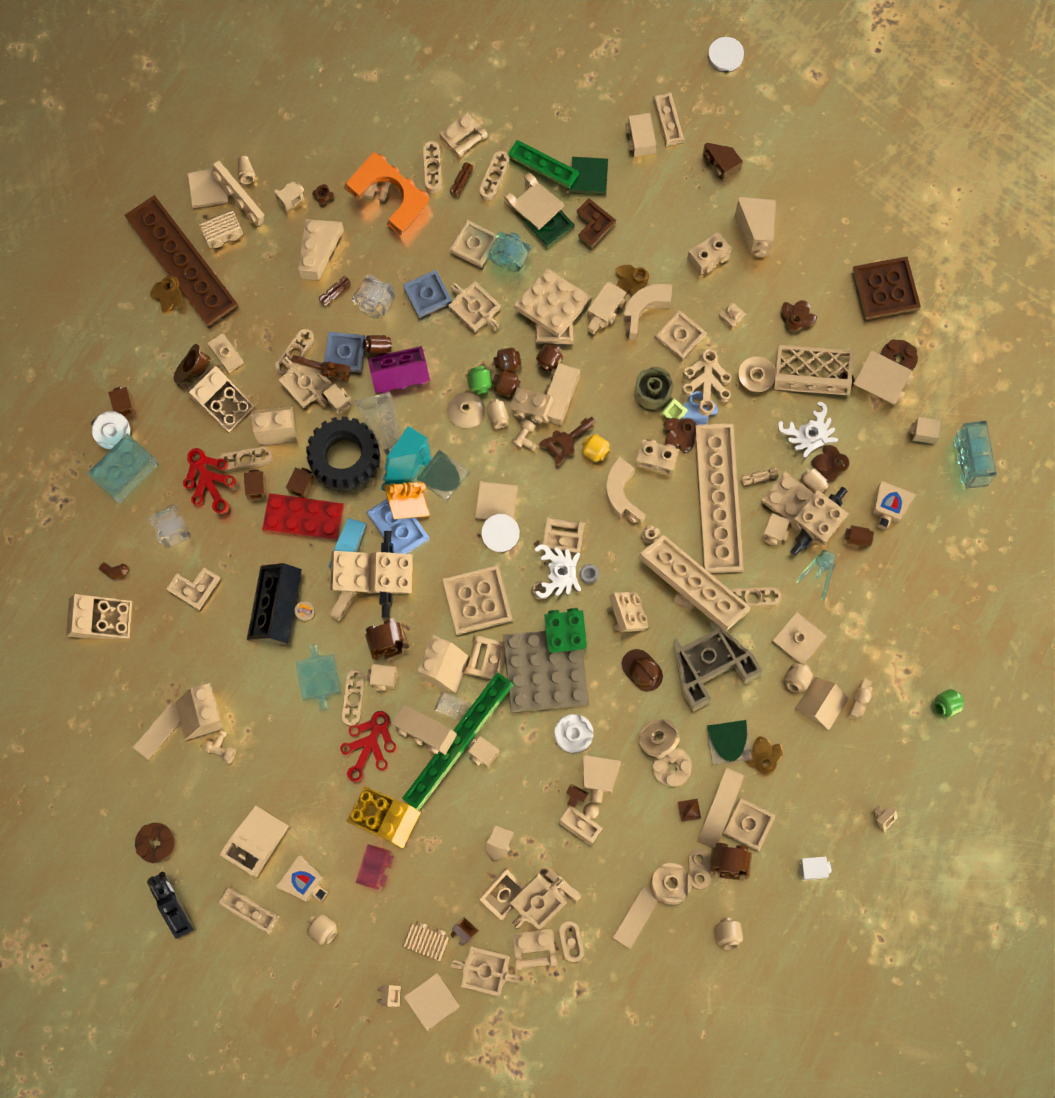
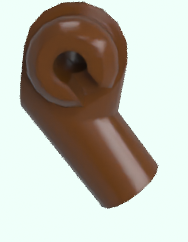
(114, 572)

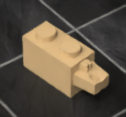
(605, 306)

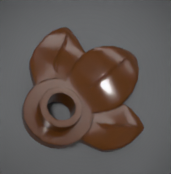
(798, 315)
(678, 435)
(827, 462)

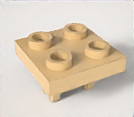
(628, 612)

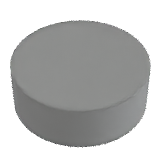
(589, 574)

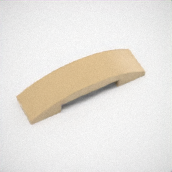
(720, 808)

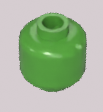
(479, 379)
(949, 703)

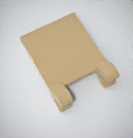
(535, 204)

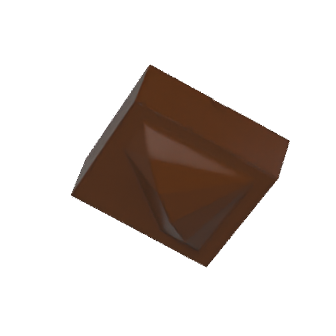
(689, 810)

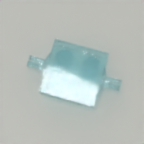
(318, 677)

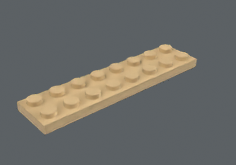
(719, 498)

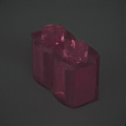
(374, 867)

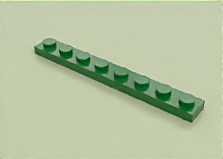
(465, 731)

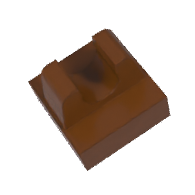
(576, 795)
(464, 930)

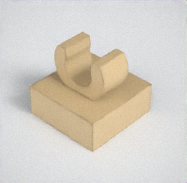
(732, 315)
(885, 818)
(390, 995)

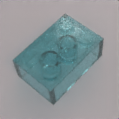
(975, 455)
(122, 468)

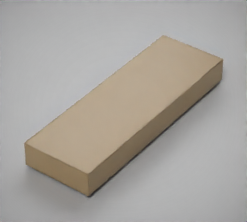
(668, 119)
(158, 732)
(248, 910)
(636, 917)

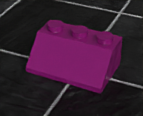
(398, 369)

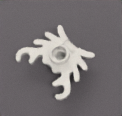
(812, 434)
(561, 571)

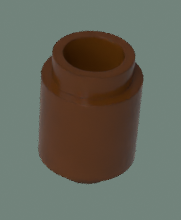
(377, 344)
(859, 536)

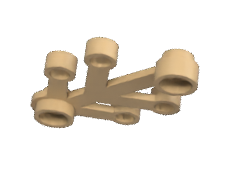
(707, 380)

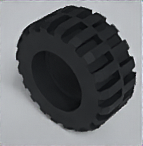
(339, 431)

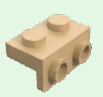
(531, 405)

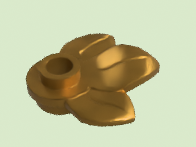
(629, 280)
(168, 295)
(765, 752)

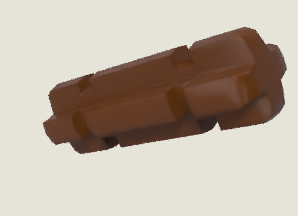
(461, 179)
(334, 290)

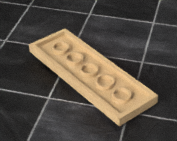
(694, 583)

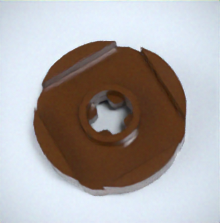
(902, 348)
(165, 837)

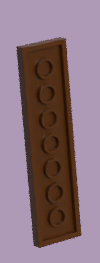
(181, 260)

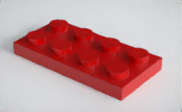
(303, 517)

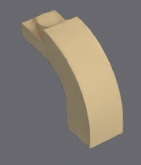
(648, 297)
(616, 480)

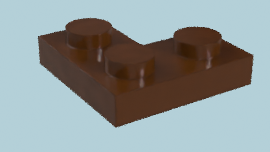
(599, 222)

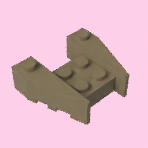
(709, 658)

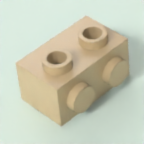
(709, 253)
(657, 457)

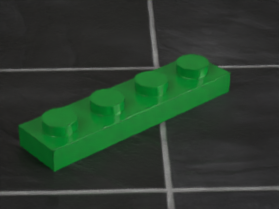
(543, 164)

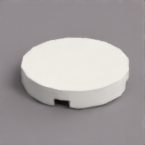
(726, 54)
(109, 429)
(500, 532)
(573, 733)

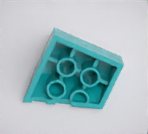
(406, 458)

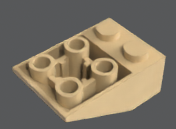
(220, 398)
(98, 617)
(254, 841)

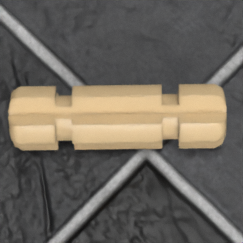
(759, 476)

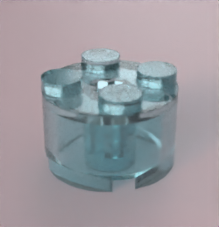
(509, 251)

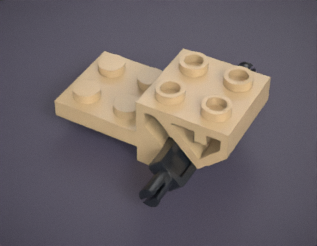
(809, 513)
(373, 573)

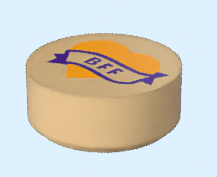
(304, 611)

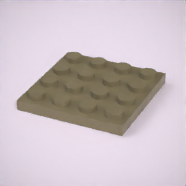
(541, 677)

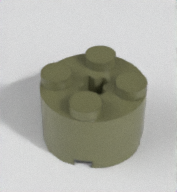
(644, 391)

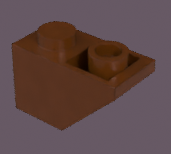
(723, 159)

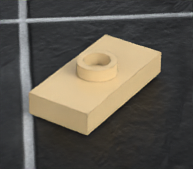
(225, 353)
(565, 888)

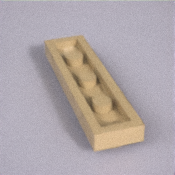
(241, 198)

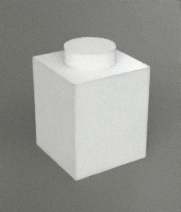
(815, 868)

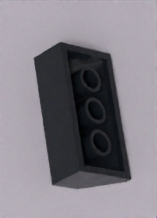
(274, 604)

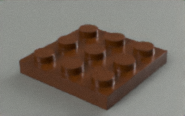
(886, 288)

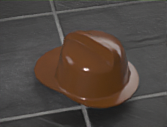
(192, 365)
(642, 670)

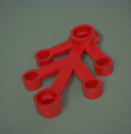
(206, 478)
(369, 743)

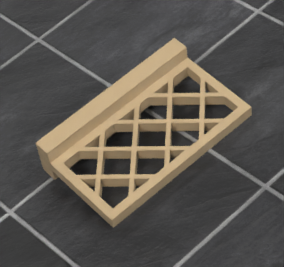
(815, 384)

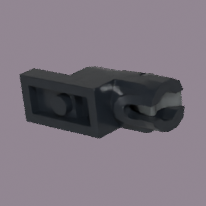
(169, 905)

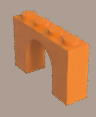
(376, 170)

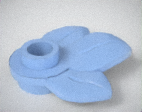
(693, 411)

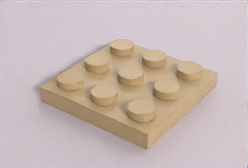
(552, 303)
(477, 600)

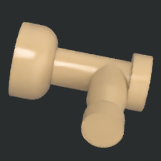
(520, 440)
(214, 747)

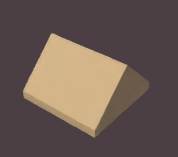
(822, 702)
(499, 894)

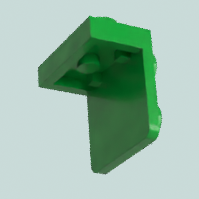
(565, 630)

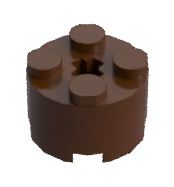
(386, 639)
(730, 861)

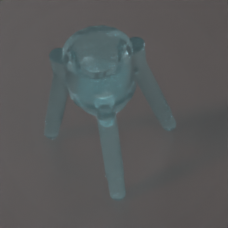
(825, 562)

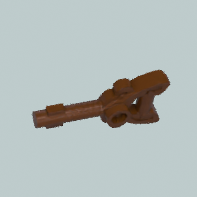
(326, 369)
(565, 441)

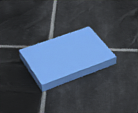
(406, 532)

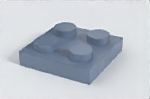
(427, 293)
(345, 349)

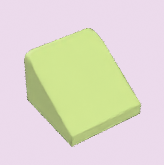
(673, 410)

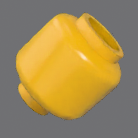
(595, 448)

